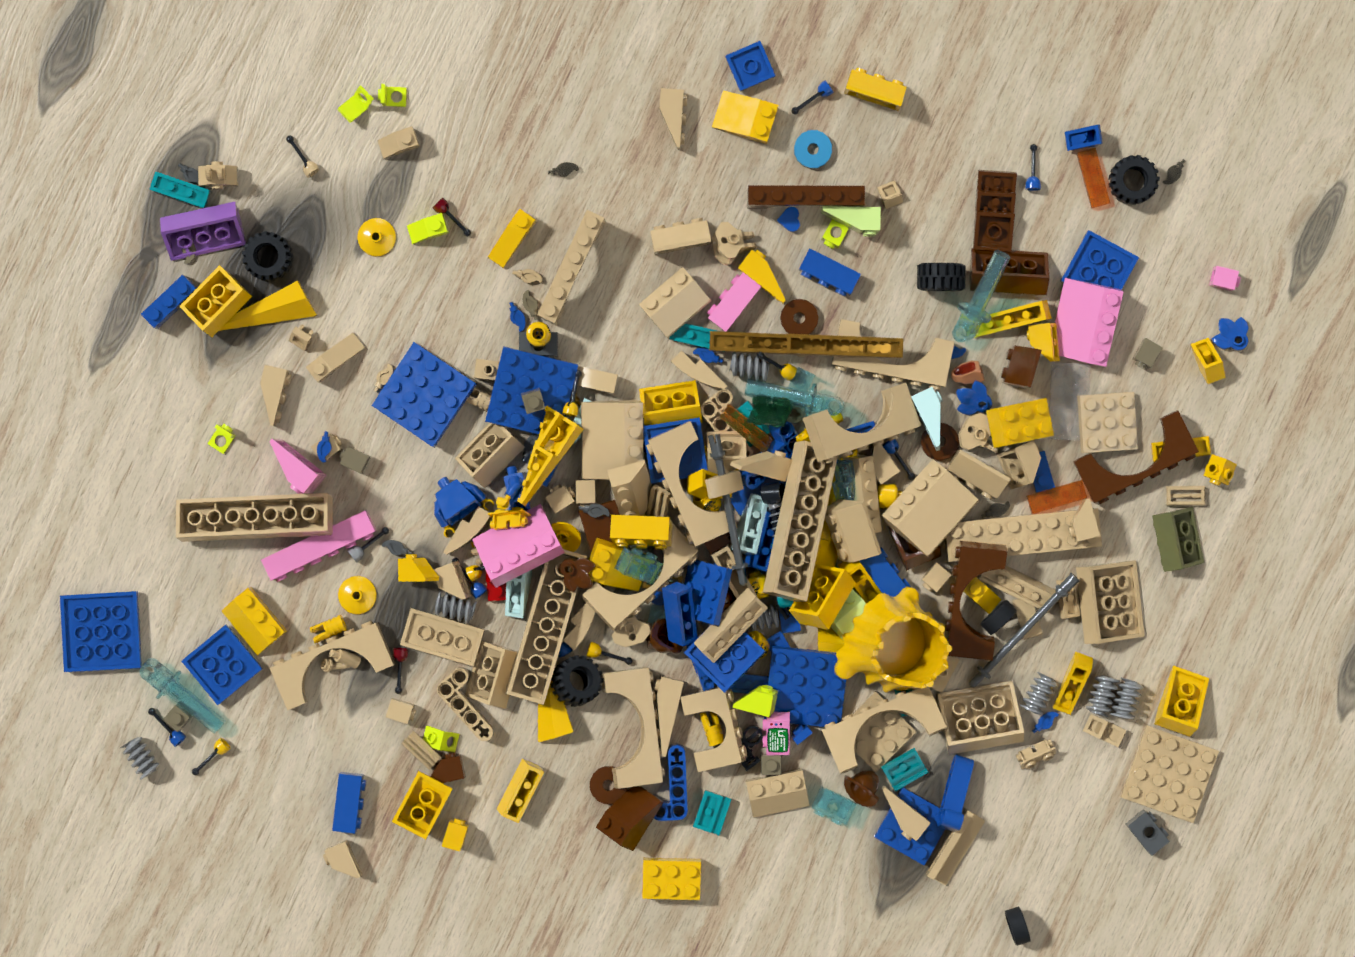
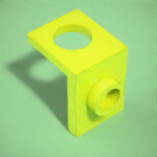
(385, 93)
(356, 105)
(830, 241)
(225, 431)
(438, 739)

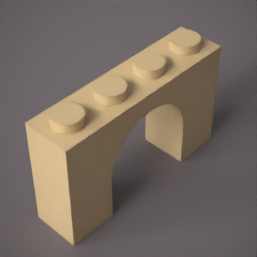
(731, 749)

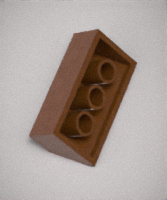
(1024, 273)

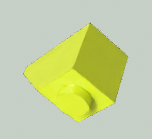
(427, 228)
(758, 701)

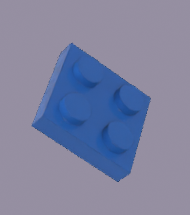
(750, 66)

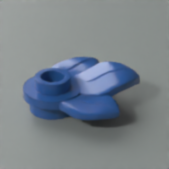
(1229, 332)
(972, 397)

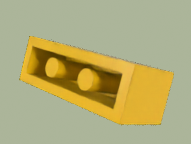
(520, 790)

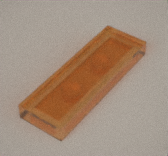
(1093, 178)
(747, 430)
(1056, 496)

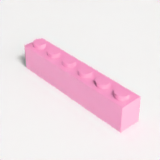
(314, 547)

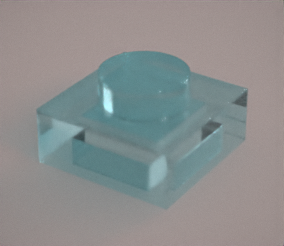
(656, 612)

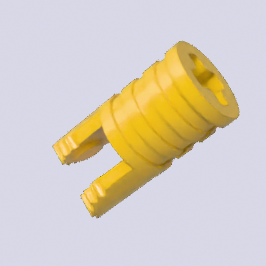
(331, 627)
(713, 732)

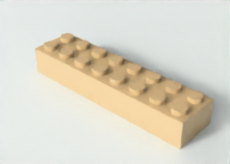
(254, 517)
(799, 525)
(1022, 533)
(543, 633)

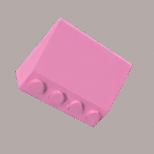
(1087, 321)
(298, 470)
(518, 549)

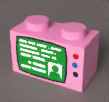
(777, 734)

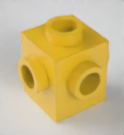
(1219, 470)

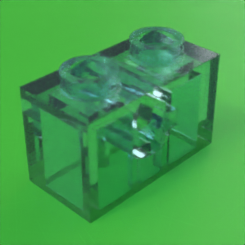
(639, 565)
(825, 797)

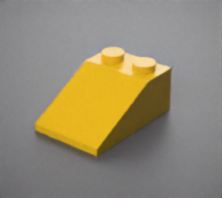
(745, 116)
(605, 557)
(1182, 701)
(422, 805)

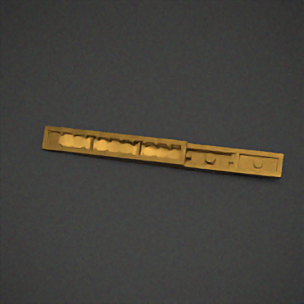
(806, 344)

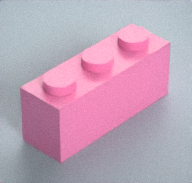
(733, 301)

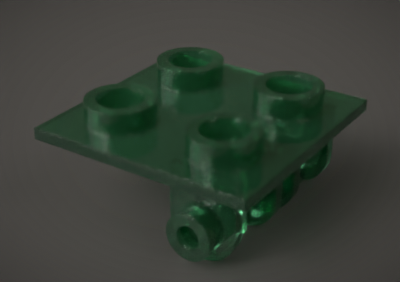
(770, 412)

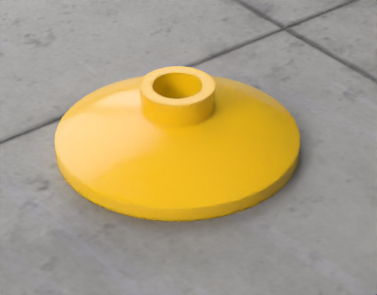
(386, 237)
(572, 537)
(367, 595)

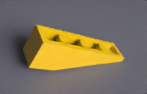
(1015, 318)

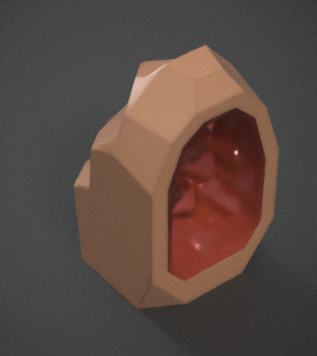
(968, 373)

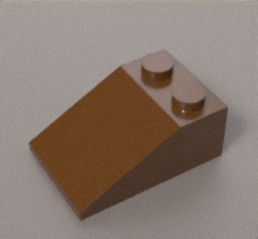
(1021, 366)
(910, 555)
(630, 817)

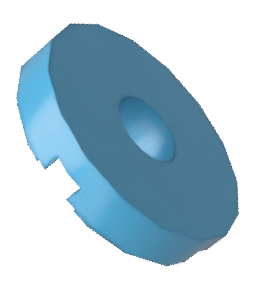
(817, 138)

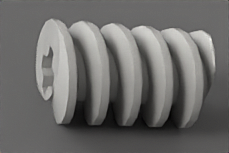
(748, 366)
(455, 608)
(768, 617)
(1039, 694)
(1102, 695)
(1127, 699)
(140, 757)

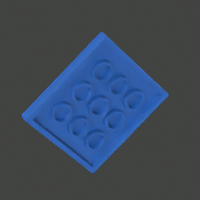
(524, 372)
(424, 394)
(100, 631)
(807, 685)

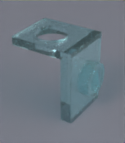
(802, 380)

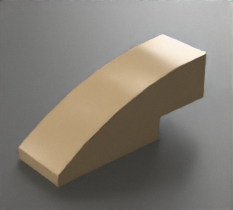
(698, 371)
(597, 380)
(468, 530)
(725, 558)
(582, 623)

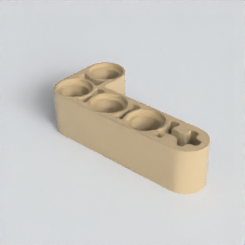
(718, 407)
(468, 706)

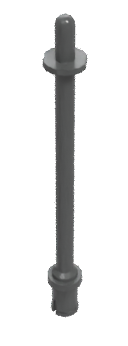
(717, 454)
(1060, 591)

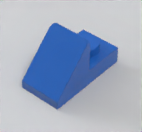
(1083, 137)

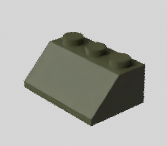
(1178, 539)

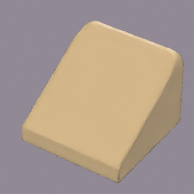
(890, 194)

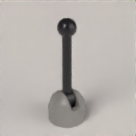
(358, 552)

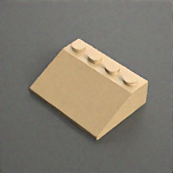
(610, 436)
(930, 508)
(1110, 602)
(981, 717)

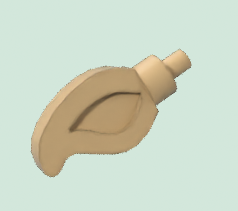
(528, 275)
(383, 376)

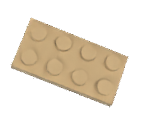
(442, 637)

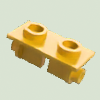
(516, 517)

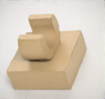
(300, 338)

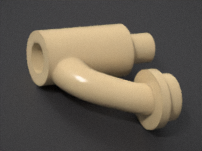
(343, 660)

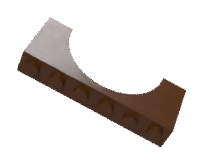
(790, 195)
(1176, 447)
(972, 561)

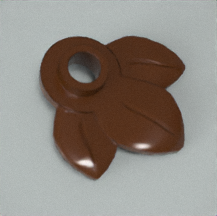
(579, 575)

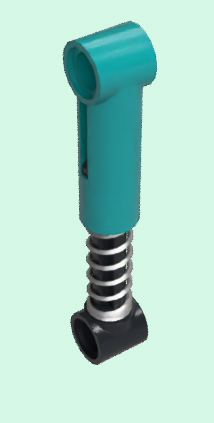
(772, 495)

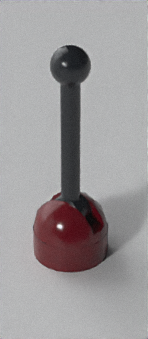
(442, 207)
(399, 655)

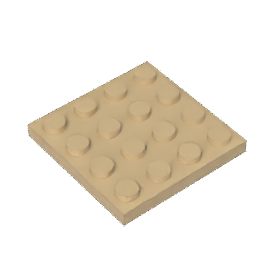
(1169, 774)

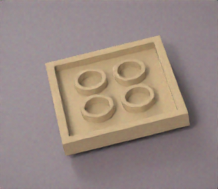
(1107, 422)
(881, 735)

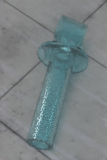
(974, 312)
(810, 400)
(167, 683)

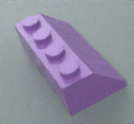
(211, 227)

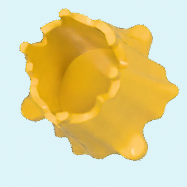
(894, 644)

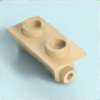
(1043, 752)

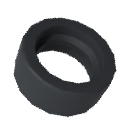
(998, 617)
(1017, 926)

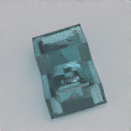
(845, 480)

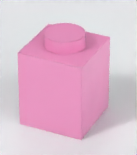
(1224, 278)

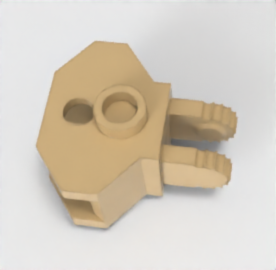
(217, 175)
(729, 243)
(978, 436)
(634, 626)

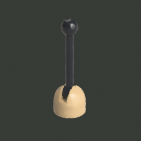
(309, 167)

